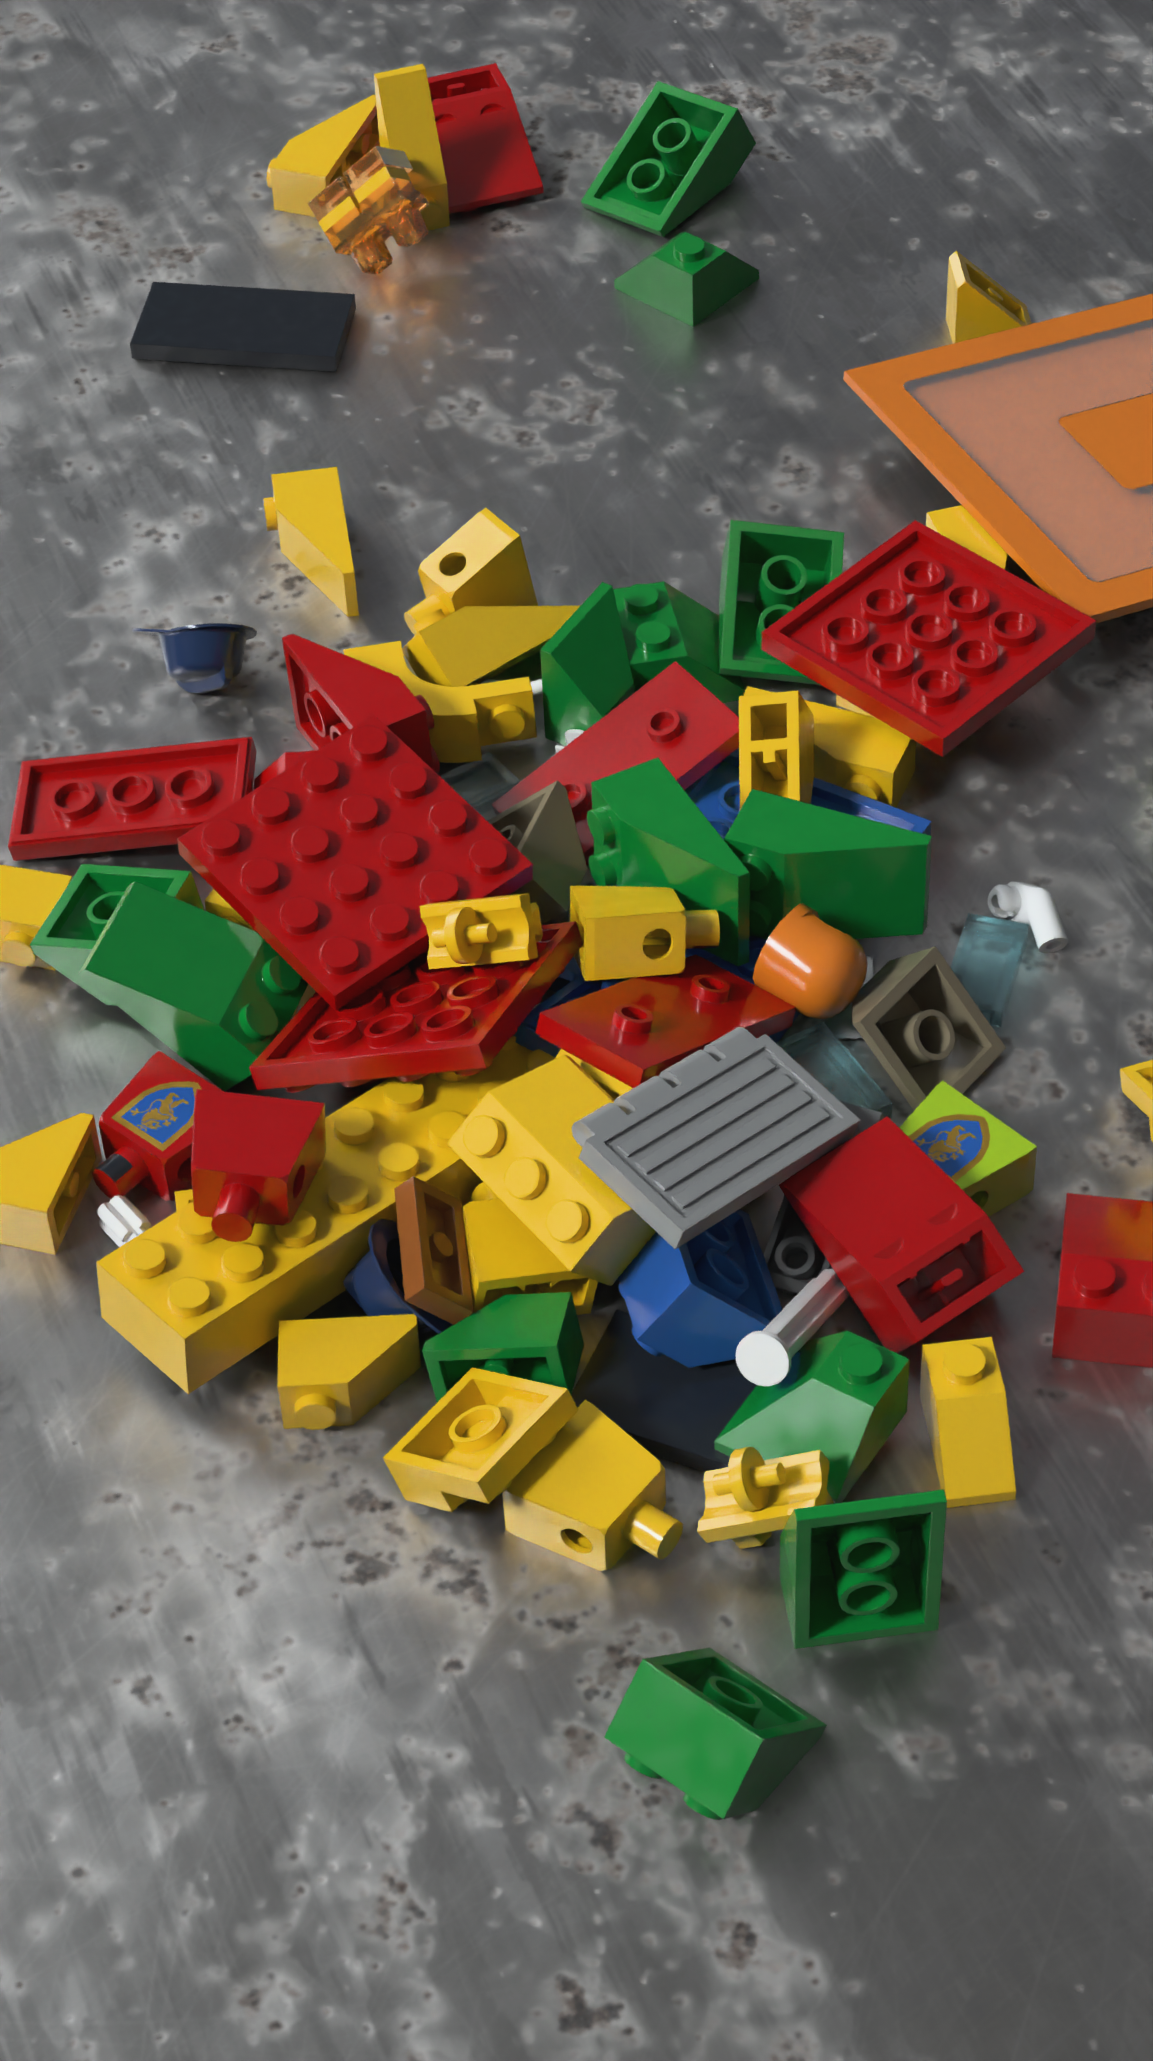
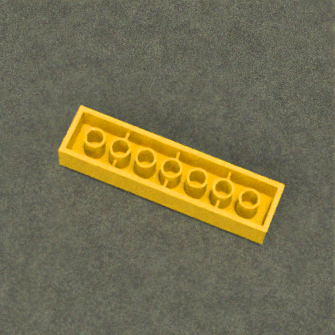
(211, 1301)

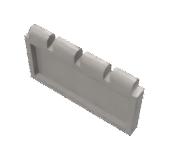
(712, 1134)

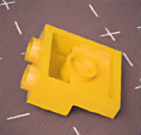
(477, 1439)

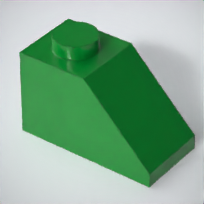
(513, 1336)

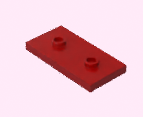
(663, 719)
(126, 797)
(660, 1019)

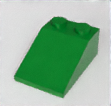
(670, 160)
(764, 578)
(658, 837)
(845, 867)
(194, 981)
(863, 1568)

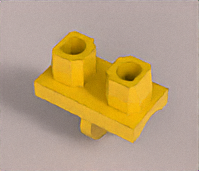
(482, 931)
(760, 1495)

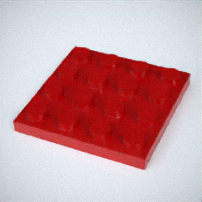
(928, 637)
(346, 854)
(415, 1021)

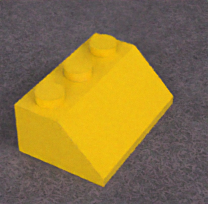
(528, 1157)

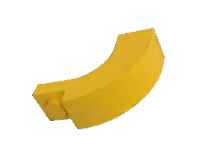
(464, 714)

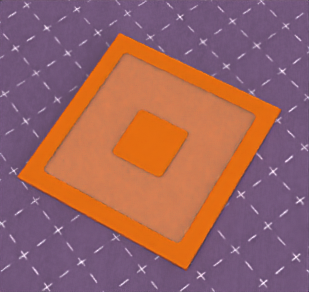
(1042, 444)

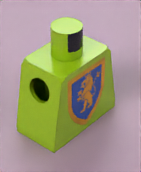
(973, 1148)

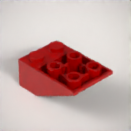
(482, 139)
(899, 1234)

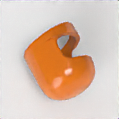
(811, 965)

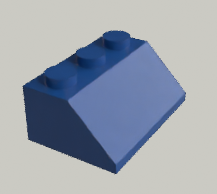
(701, 1296)

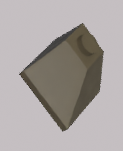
(548, 837)
(924, 1026)

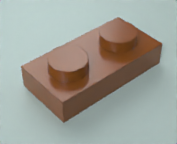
(433, 1250)

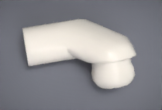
(1030, 906)

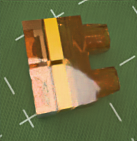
(370, 207)

